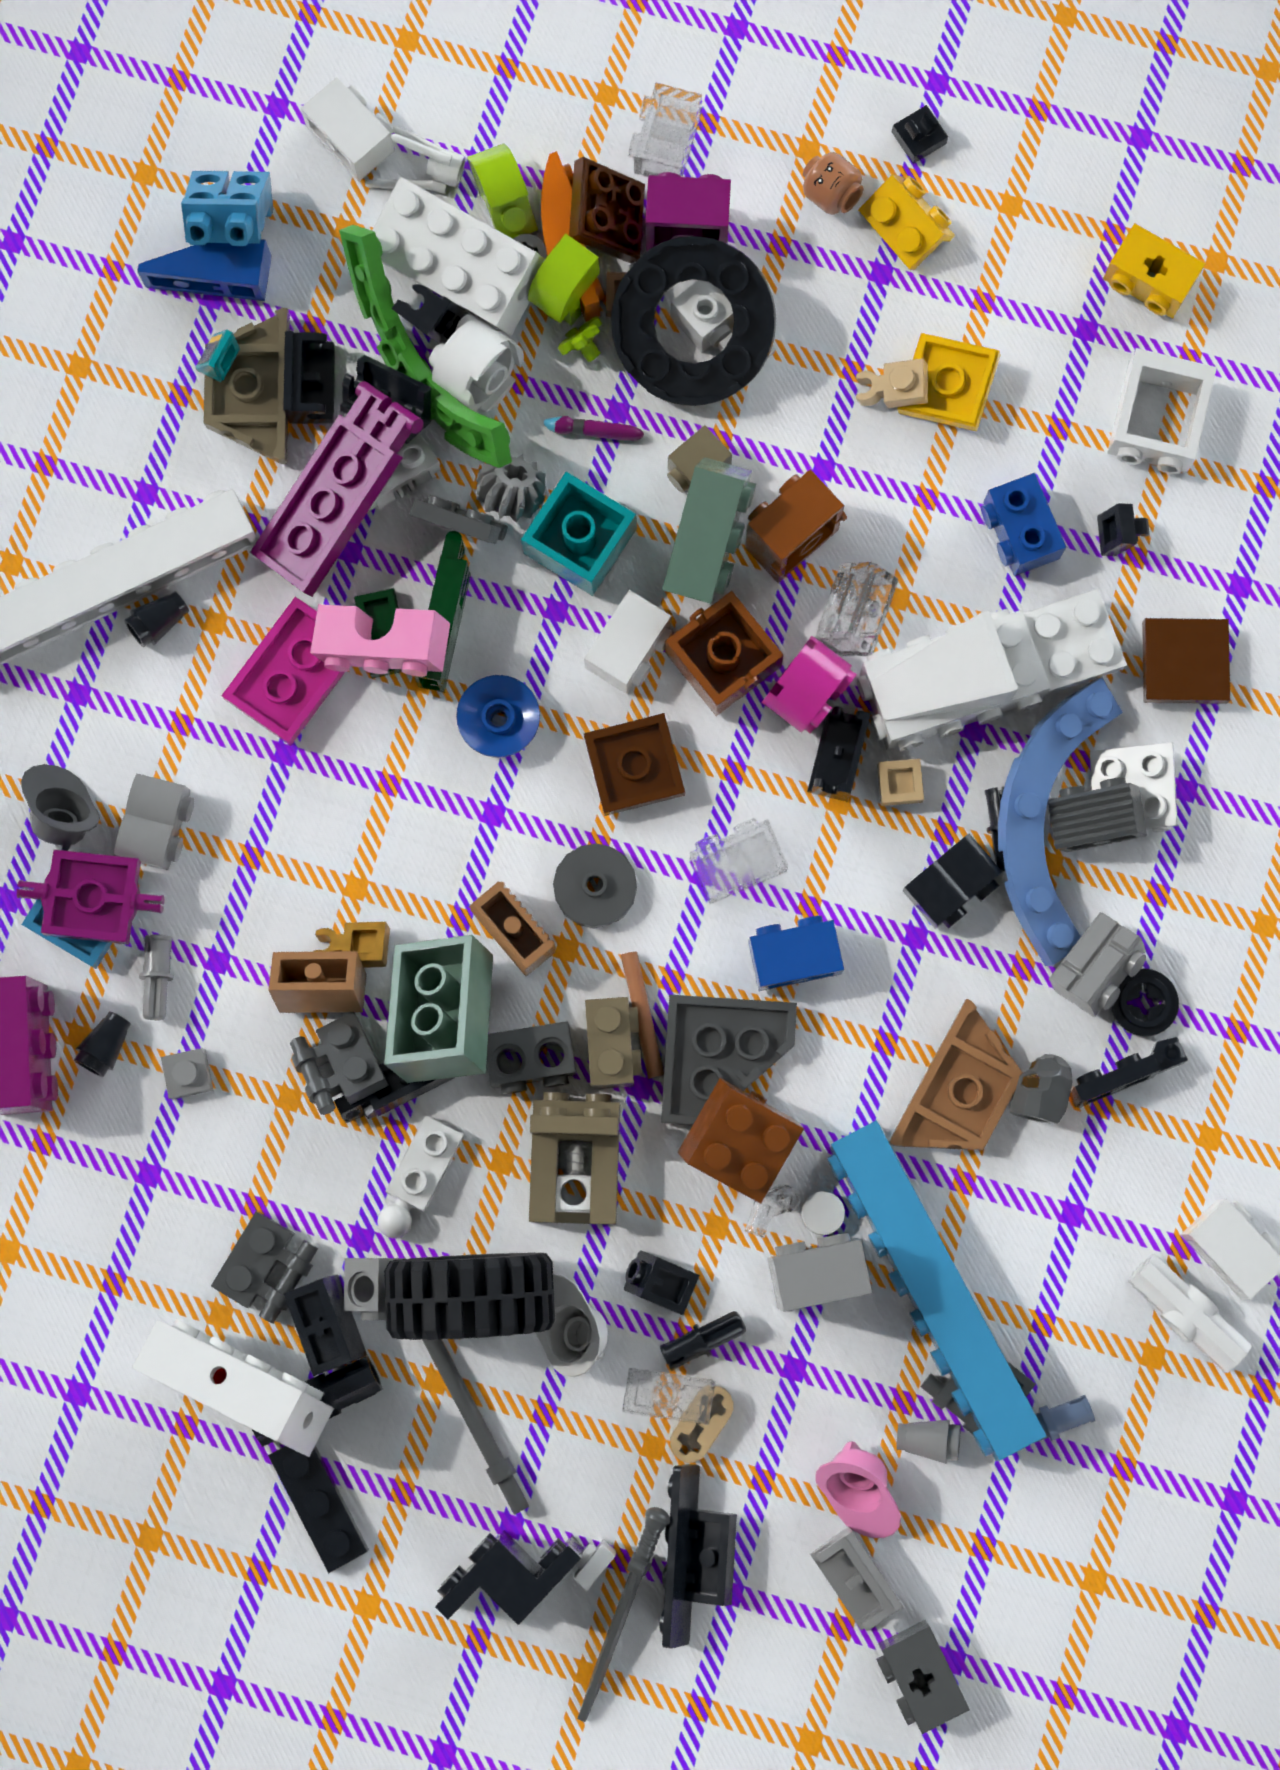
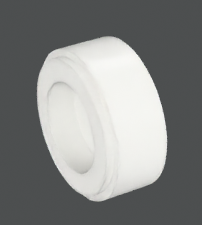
(822, 1213)

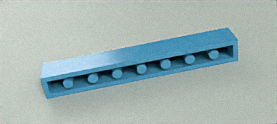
(936, 1291)

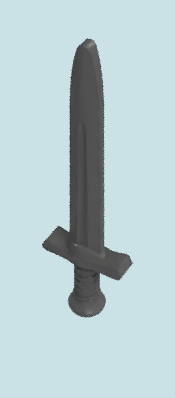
(638, 1566)

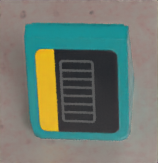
(218, 355)

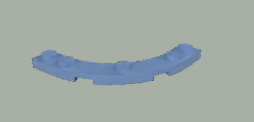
(1024, 811)

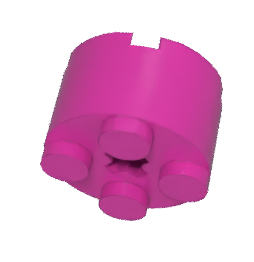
(808, 684)

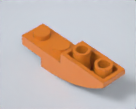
(555, 217)

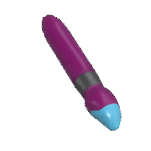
(566, 425)

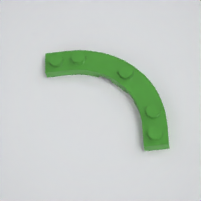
(465, 429)

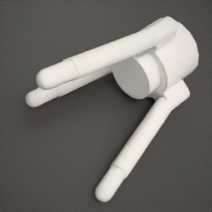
(443, 164)

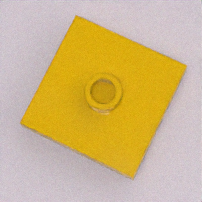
(957, 381)

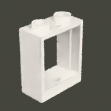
(1171, 374)

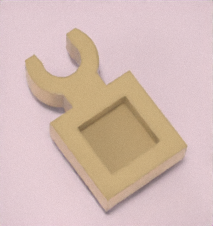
(901, 385)

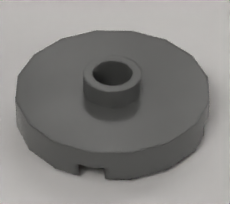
(598, 907)

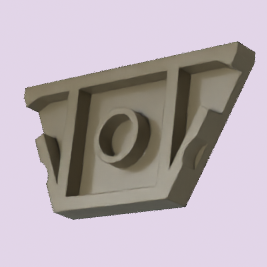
(250, 398)

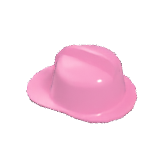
(859, 1493)

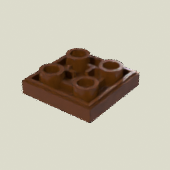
(606, 210)
(1186, 661)

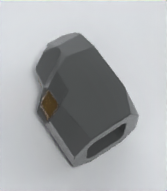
(1043, 1090)

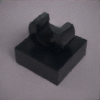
(919, 134)
(1120, 529)

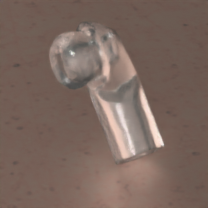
(777, 1201)

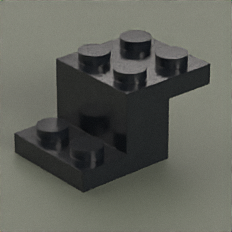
(509, 1575)

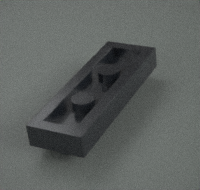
(319, 1506)

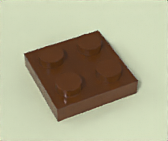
(634, 764)

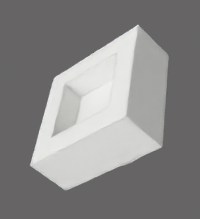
(593, 1563)

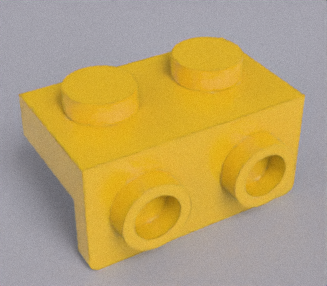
(906, 220)

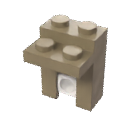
(567, 1121)

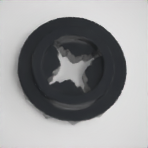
(1157, 988)

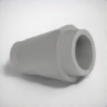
(930, 1439)

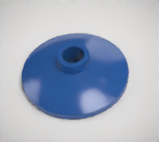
(493, 696)

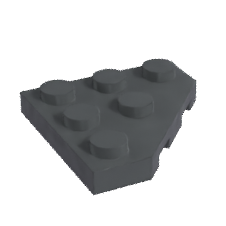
(719, 1040)

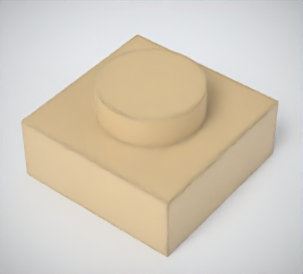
(900, 782)

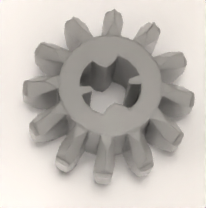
(512, 489)

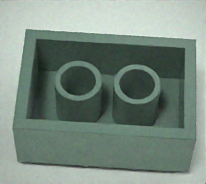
(709, 530)
(439, 1009)

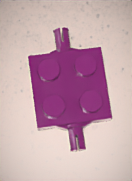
(90, 897)

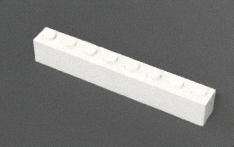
(123, 572)

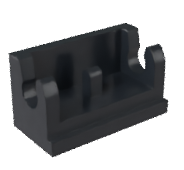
(435, 318)
(309, 378)
(399, 387)
(838, 754)
(323, 1326)

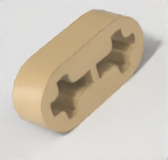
(707, 1435)

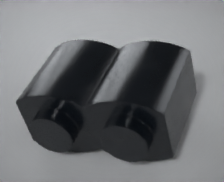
(953, 882)

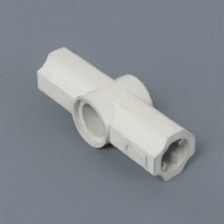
(1190, 1313)

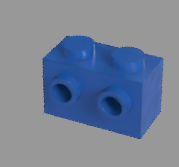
(1023, 525)
(795, 953)

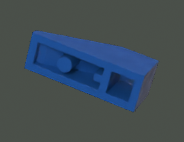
(212, 270)

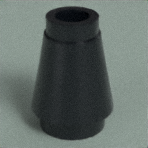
(156, 618)
(103, 1044)

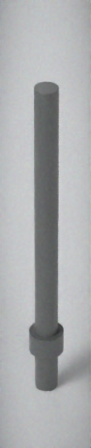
(500, 1469)

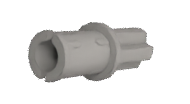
(156, 976)

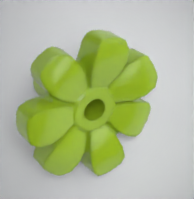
(582, 339)

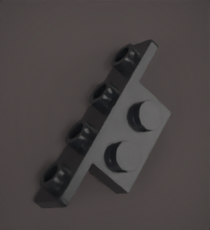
(697, 1558)

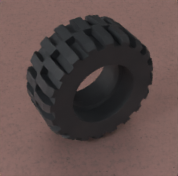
(469, 1296)

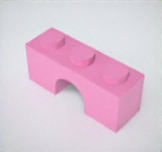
(413, 644)

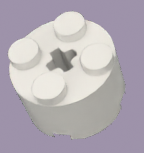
(476, 364)

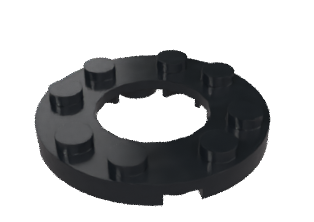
(635, 313)

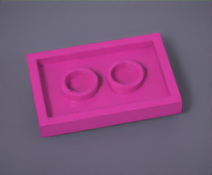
(282, 679)

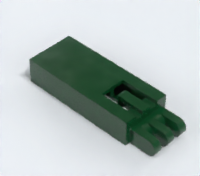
(448, 600)

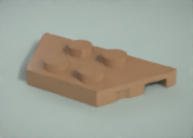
(961, 1089)

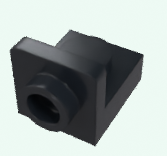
(660, 1282)

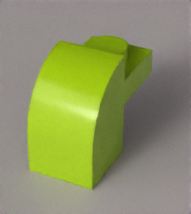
(503, 190)
(564, 280)

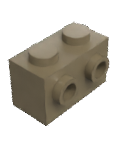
(609, 1042)

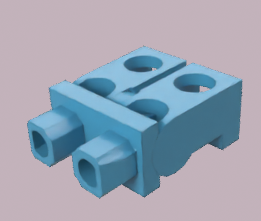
(226, 209)

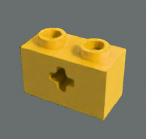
(1146, 253)

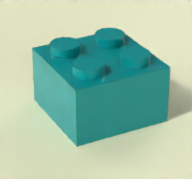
(579, 533)

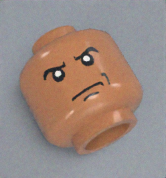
(832, 183)

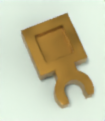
(366, 938)

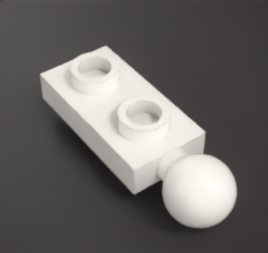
(418, 1175)

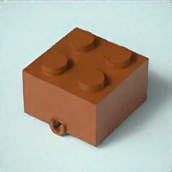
(793, 524)
(723, 653)
(740, 1140)

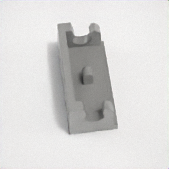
(856, 1580)

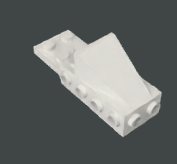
(987, 669)

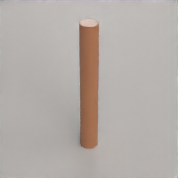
(646, 1028)

